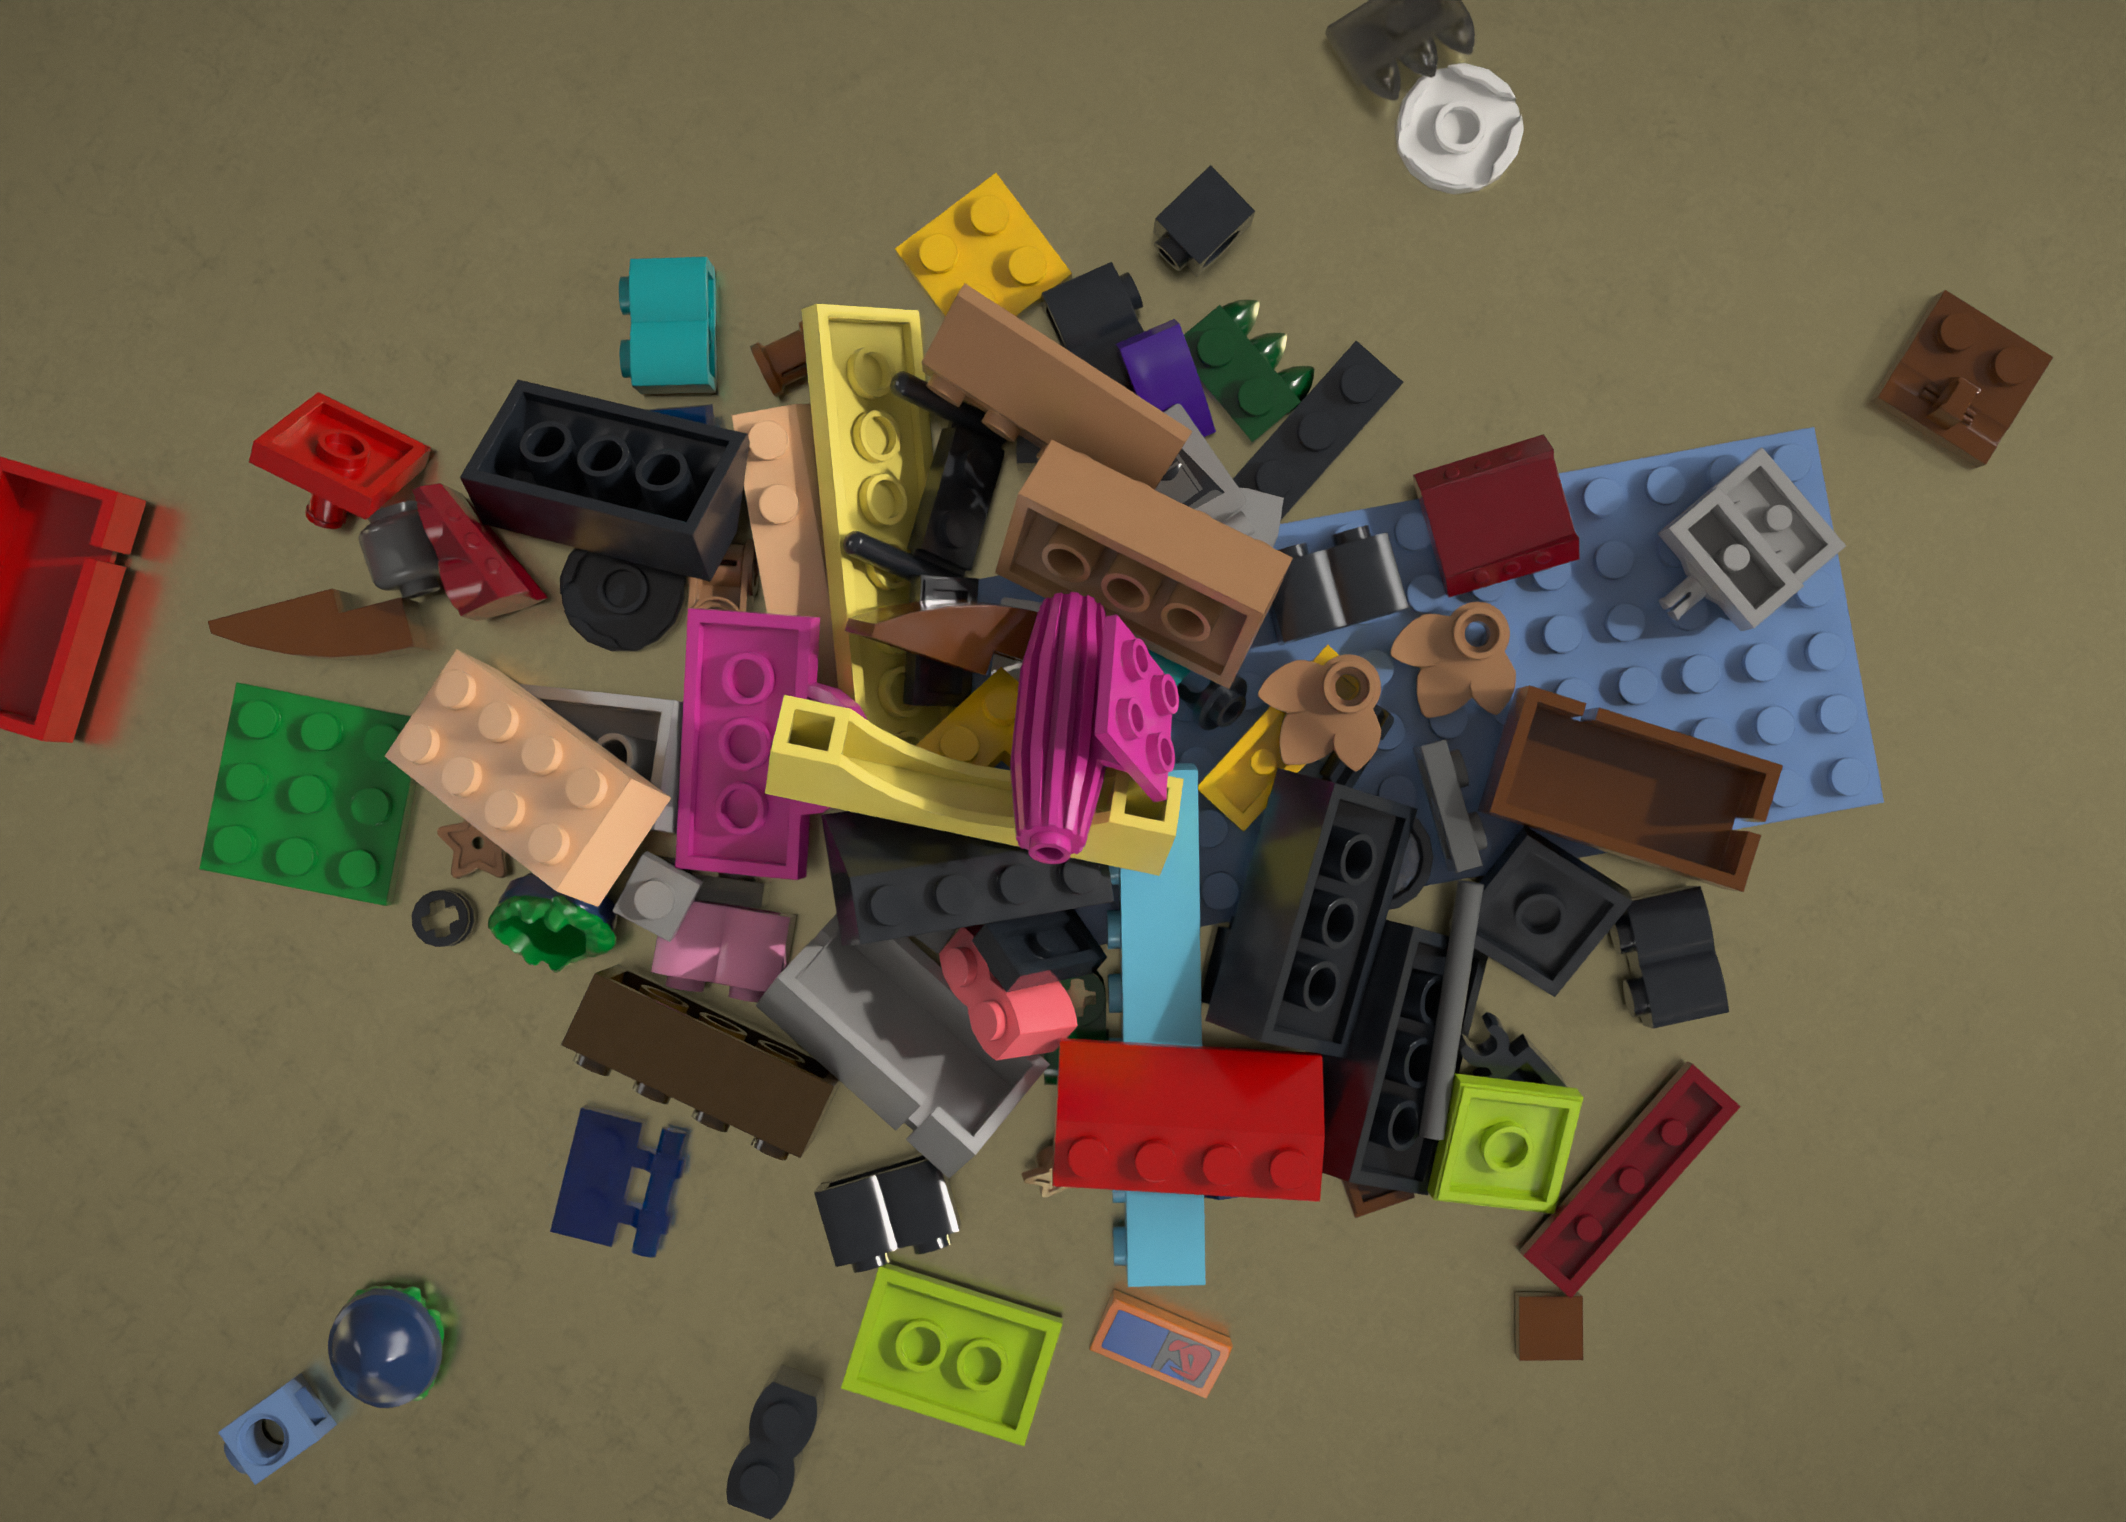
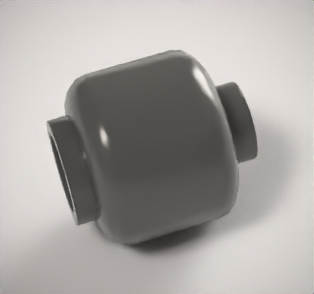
(400, 551)

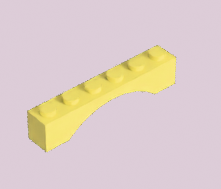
(849, 764)

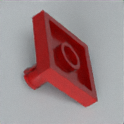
(339, 458)

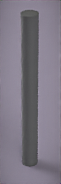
(1451, 1010)

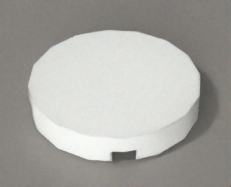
(1458, 129)

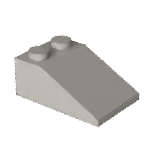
(634, 729)

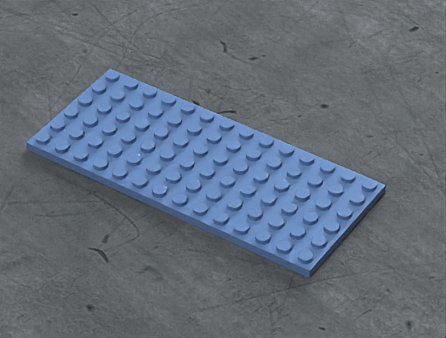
(1582, 633)

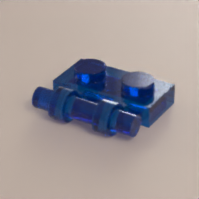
(600, 1176)

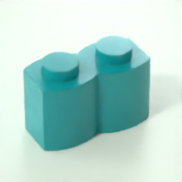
(671, 325)

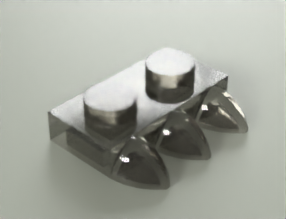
(1393, 31)

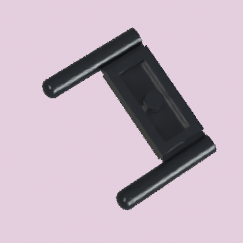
(953, 496)

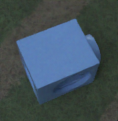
(295, 1411)

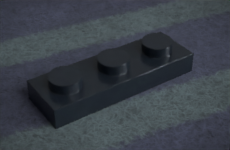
(1320, 427)

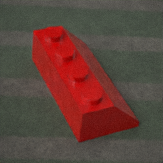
(1189, 1120)

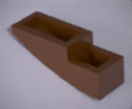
(329, 627)
(950, 631)

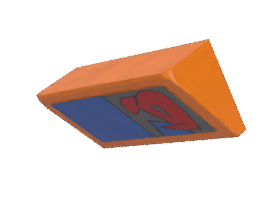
(1161, 1344)

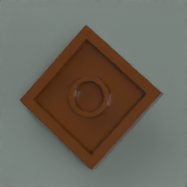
(1961, 379)

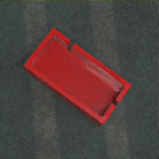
(56, 593)

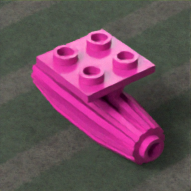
(1084, 705)

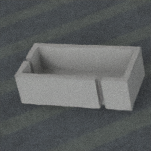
(899, 1042)

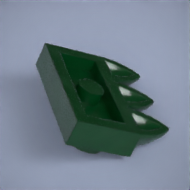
(1241, 371)

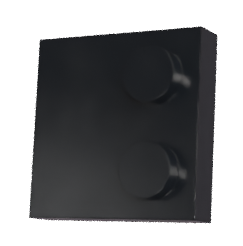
(1545, 911)

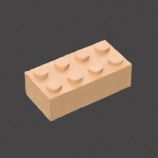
(527, 779)

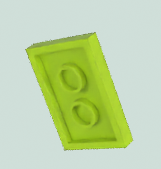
(952, 1353)

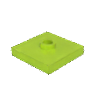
(1505, 1144)

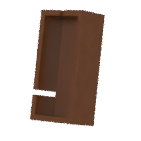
(1629, 788)

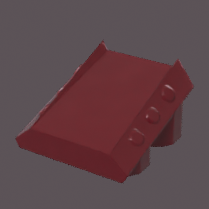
(1497, 516)
(473, 562)

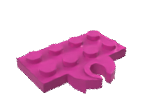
(731, 708)

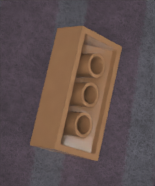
(1046, 391)
(1157, 564)

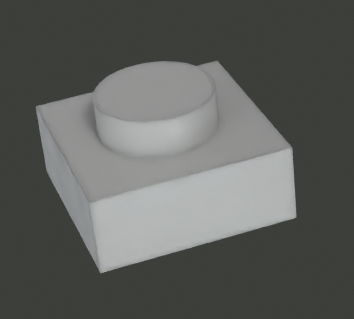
(658, 896)

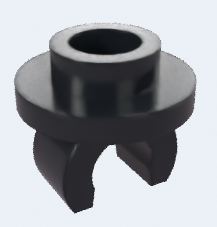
(1216, 704)

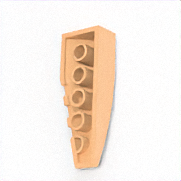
(788, 520)

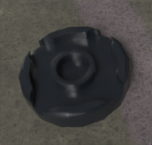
(620, 601)

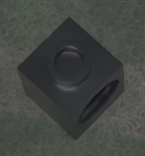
(1201, 223)

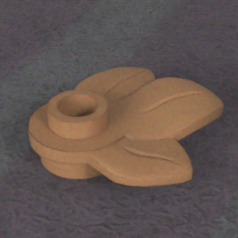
(1451, 667)
(1320, 719)

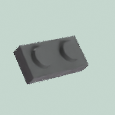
(1458, 831)

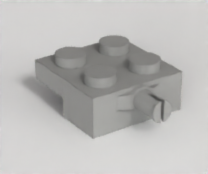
(1747, 544)

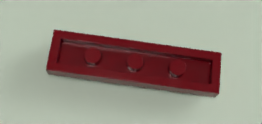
(1629, 1179)

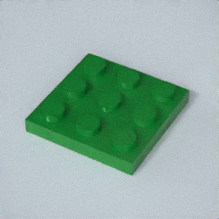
(309, 796)

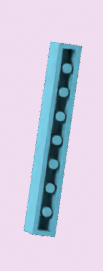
(1160, 1005)

